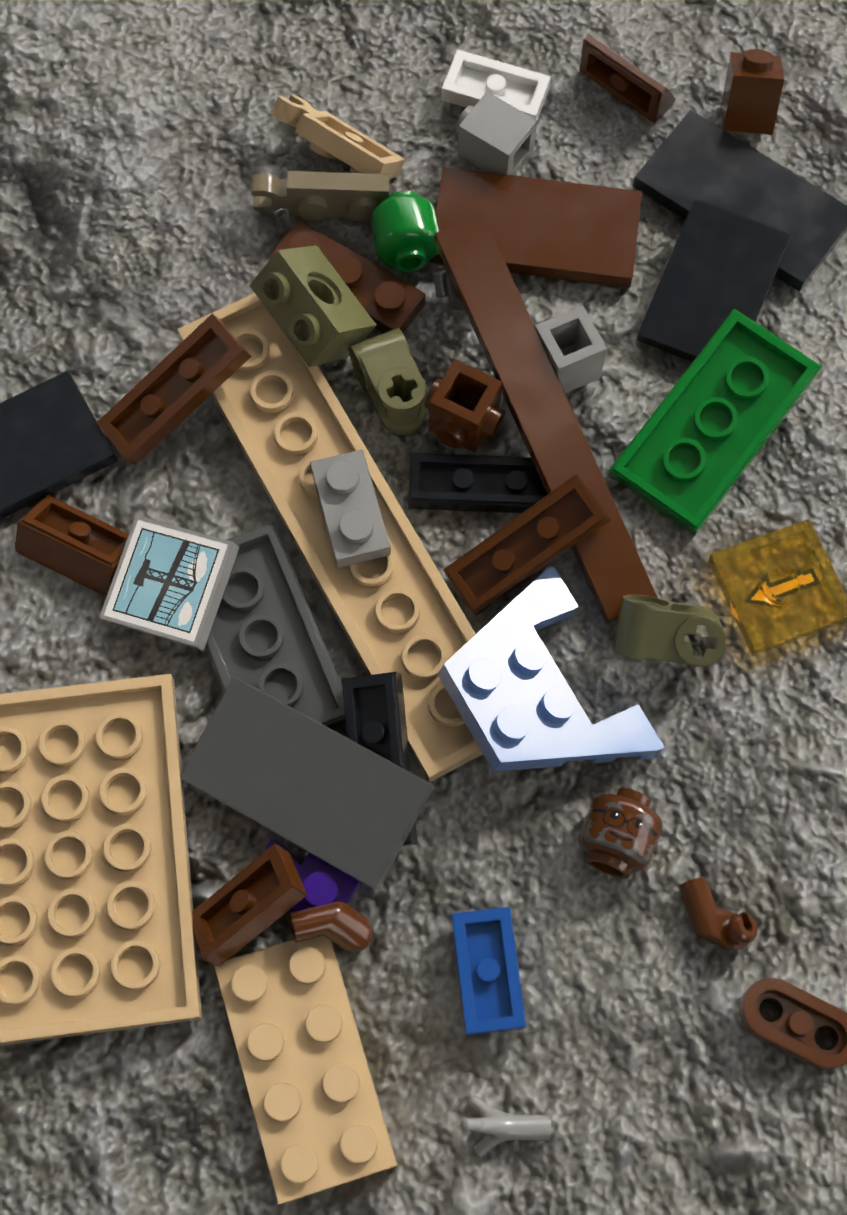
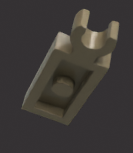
(321, 194)

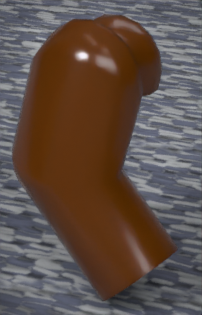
(336, 922)
(713, 923)

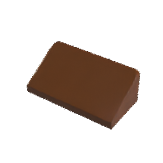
(624, 80)
(71, 543)

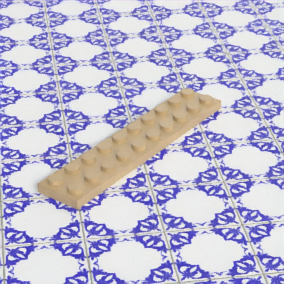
(388, 607)

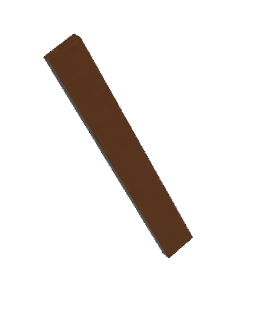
(539, 405)

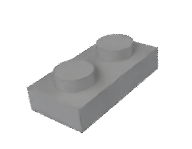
(350, 508)

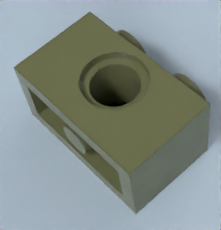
(312, 304)

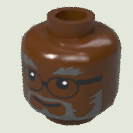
(620, 833)

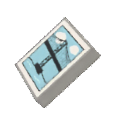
(169, 582)

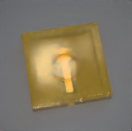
(780, 587)

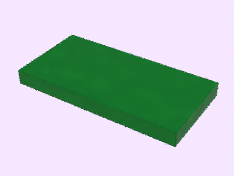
(714, 421)

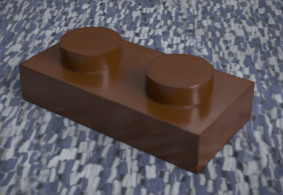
(247, 905)

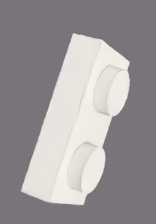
(475, 75)

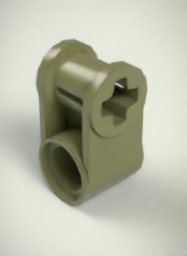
(391, 381)
(659, 629)

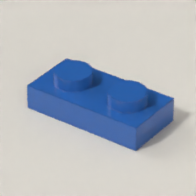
(488, 971)

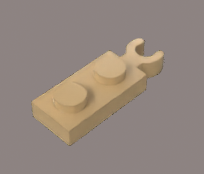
(336, 139)

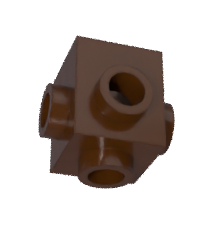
(464, 407)

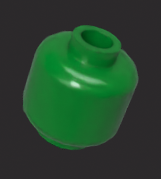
(405, 231)

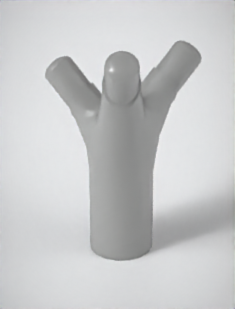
(504, 1126)

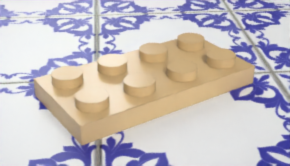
(304, 1068)

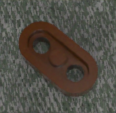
(796, 1022)

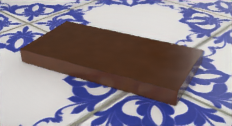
(548, 224)

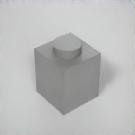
(495, 135)
(573, 348)

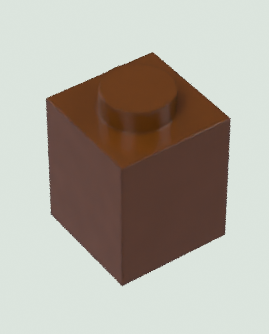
(752, 92)

